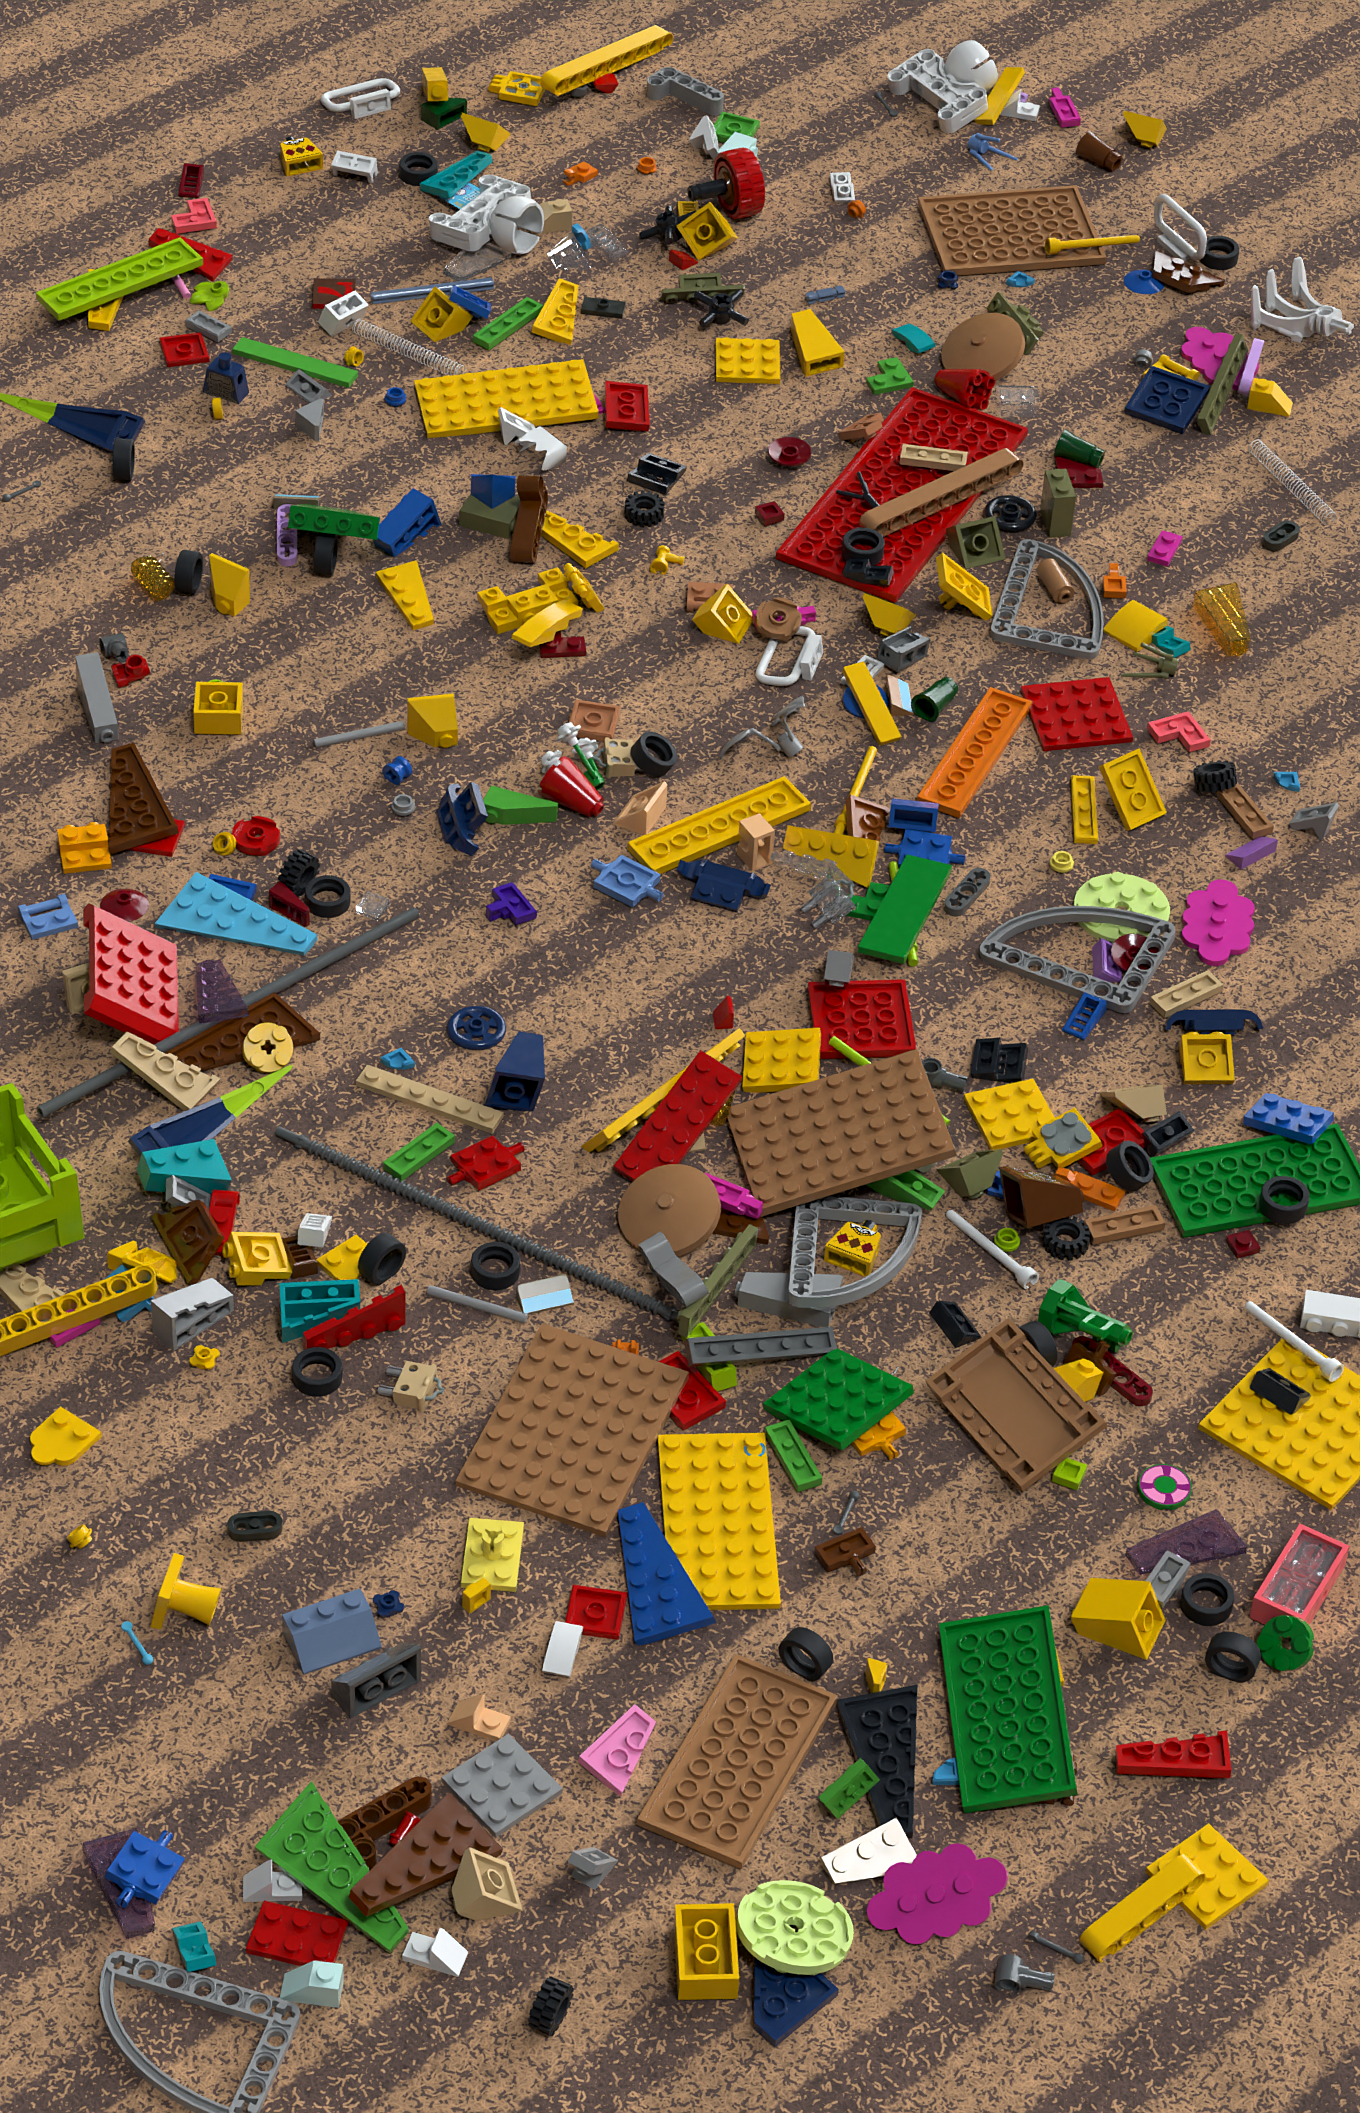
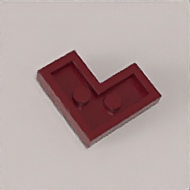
(563, 647)

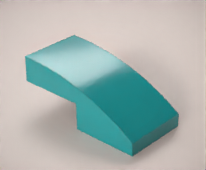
(914, 337)
(1168, 643)
(194, 1946)

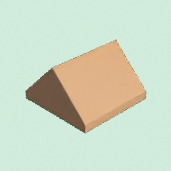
(643, 809)

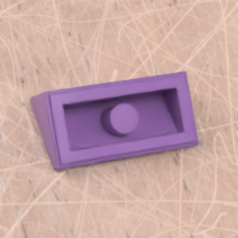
(1252, 851)
(1103, 965)

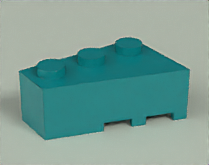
(193, 1162)
(314, 1302)

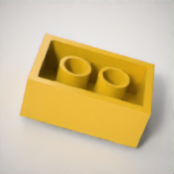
(706, 1951)

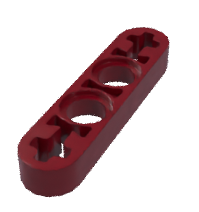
(1125, 1389)

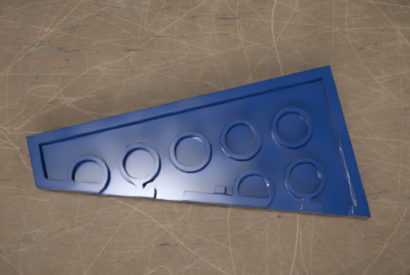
(658, 1586)

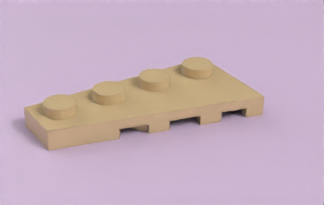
(171, 1077)
(24, 1290)

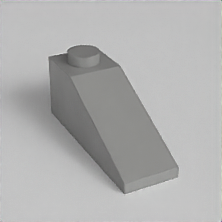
(839, 967)

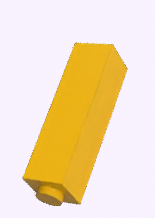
(435, 84)

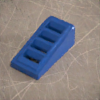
(1091, 1002)

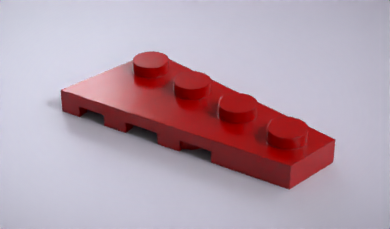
(380, 1316)

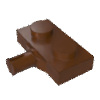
(1079, 1352)
(846, 1551)

